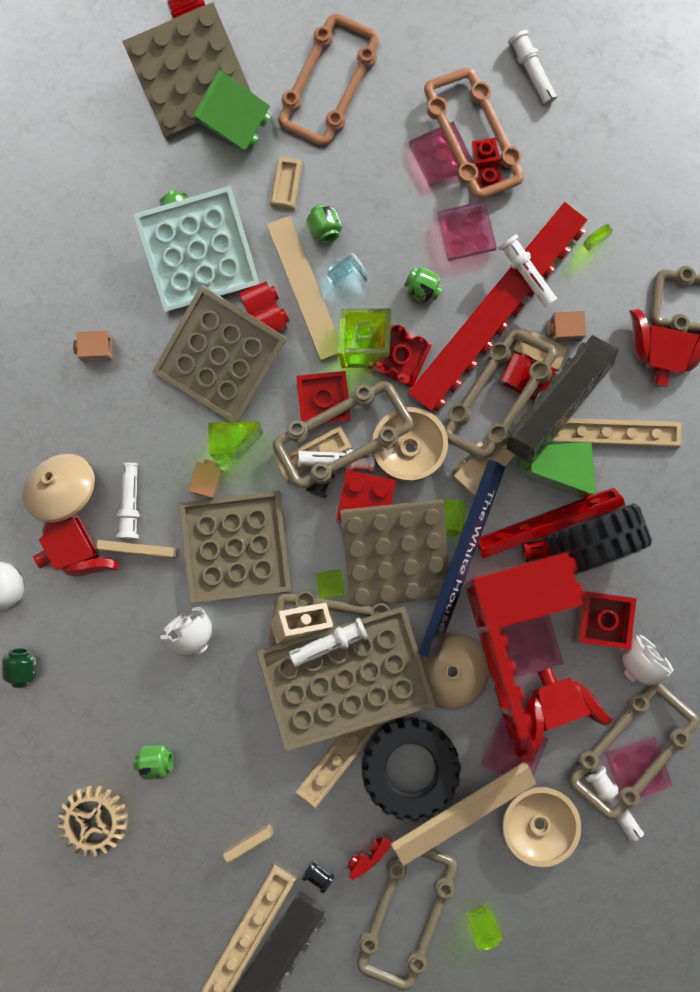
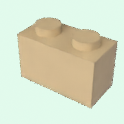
(300, 622)

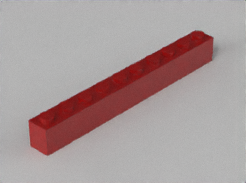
(495, 310)

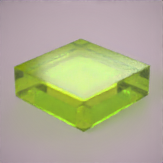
(597, 237)
(330, 583)

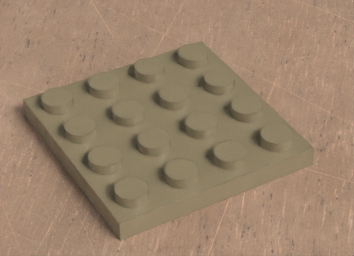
(180, 63)
(219, 354)
(235, 547)
(395, 552)

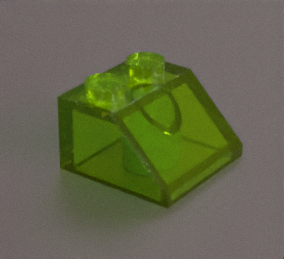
(364, 336)
(232, 439)

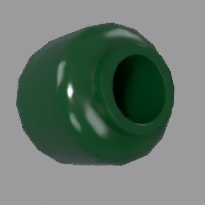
(19, 667)

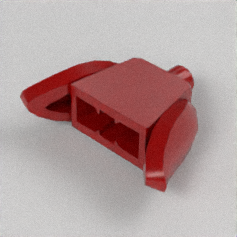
(664, 349)
(71, 549)
(559, 704)

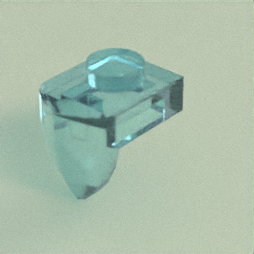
(341, 268)

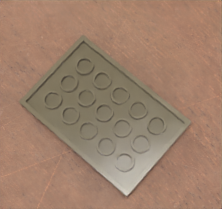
(346, 686)

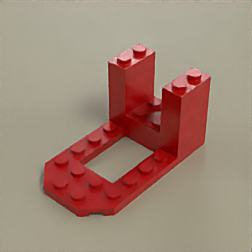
(509, 599)

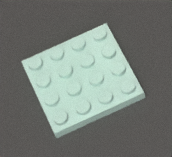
(196, 245)

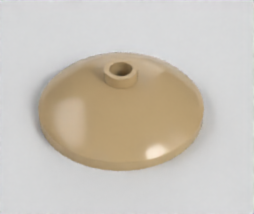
(427, 438)
(58, 488)
(471, 673)
(553, 840)

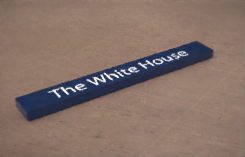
(462, 559)

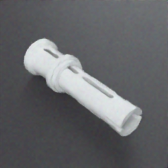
(528, 58)
(517, 262)
(309, 459)
(128, 514)
(340, 638)
(608, 793)

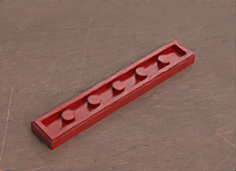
(550, 522)

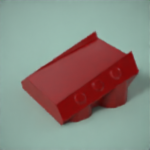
(405, 357)

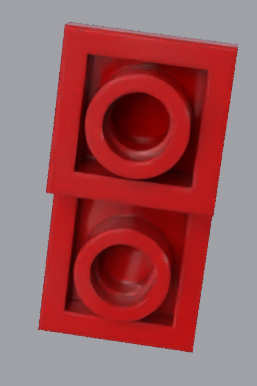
(487, 161)
(364, 862)

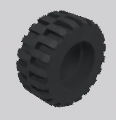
(602, 538)
(435, 794)

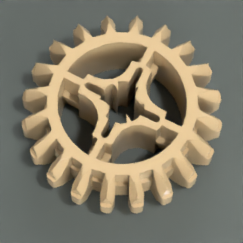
(80, 840)

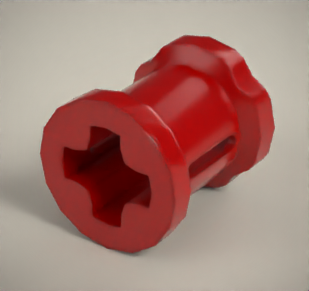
(535, 550)

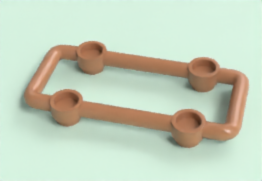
(322, 40)
(468, 171)

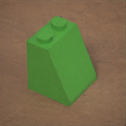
(232, 112)
(564, 468)

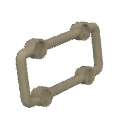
(683, 278)
(500, 354)
(321, 472)
(307, 598)
(629, 796)
(417, 959)

